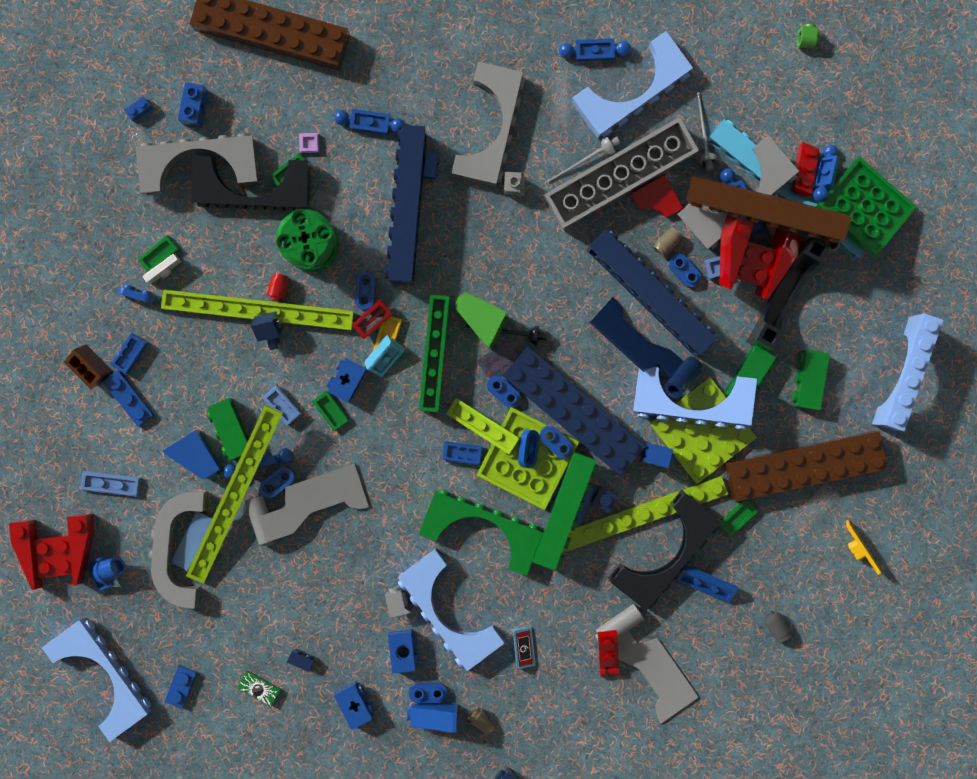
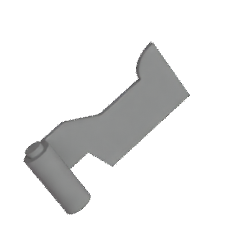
(304, 499)

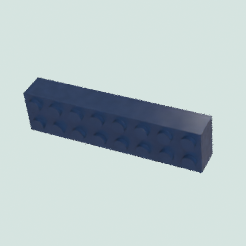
(407, 207)
(651, 293)
(573, 411)

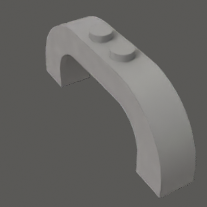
(161, 554)

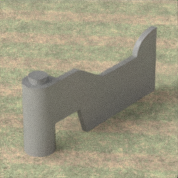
(653, 662)

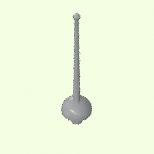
(607, 147)
(707, 158)

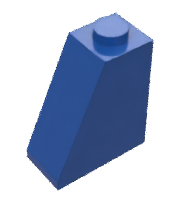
(195, 455)
(434, 716)

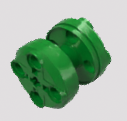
(306, 240)

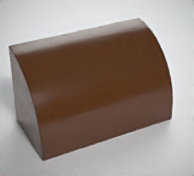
(88, 366)

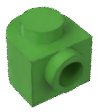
(808, 36)

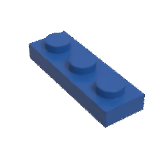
(128, 398)
(707, 583)

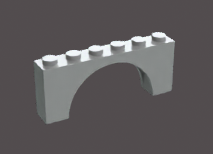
(156, 160)
(486, 165)
(775, 171)

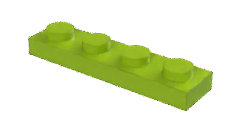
(483, 426)

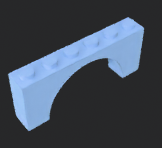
(604, 114)
(921, 335)
(733, 411)
(85, 642)
(467, 646)

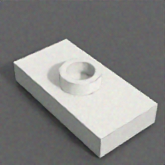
(162, 270)

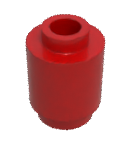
(278, 287)

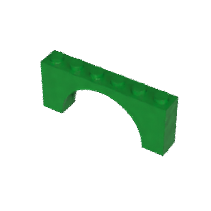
(521, 537)

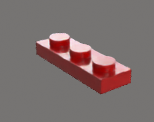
(806, 164)

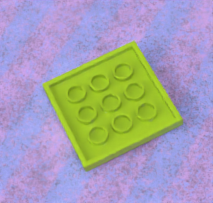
(701, 447)
(530, 484)

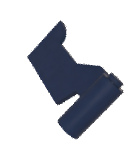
(642, 352)

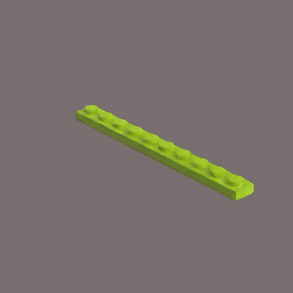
(250, 308)
(234, 493)
(642, 514)

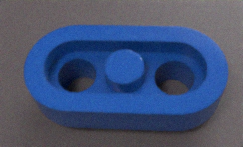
(683, 271)
(365, 290)
(129, 291)
(503, 392)
(556, 442)
(528, 448)
(277, 482)
(428, 692)

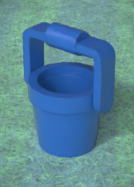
(105, 571)

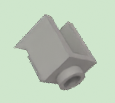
(514, 184)
(397, 602)

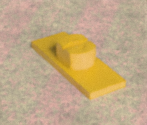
(860, 549)

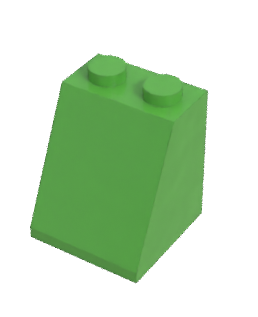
(482, 317)

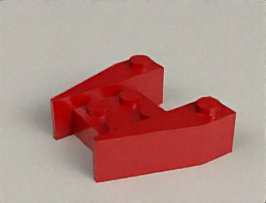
(753, 261)
(53, 554)

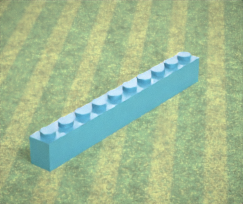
(738, 149)

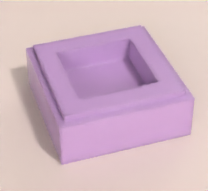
(309, 142)

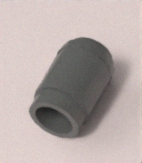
(777, 626)

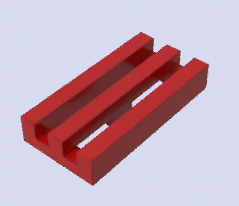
(375, 326)

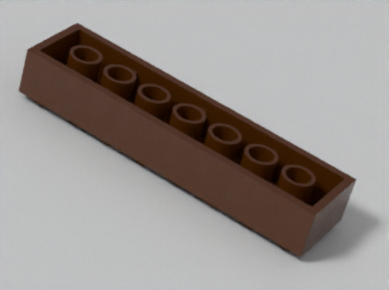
(272, 30)
(772, 209)
(806, 465)

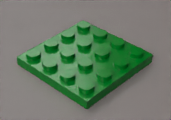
(872, 203)

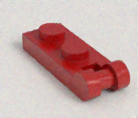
(608, 653)

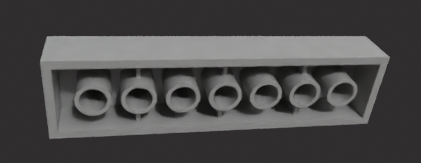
(621, 173)

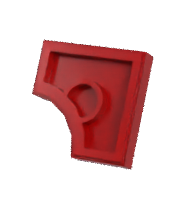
(657, 196)

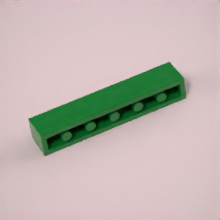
(434, 353)
(564, 511)

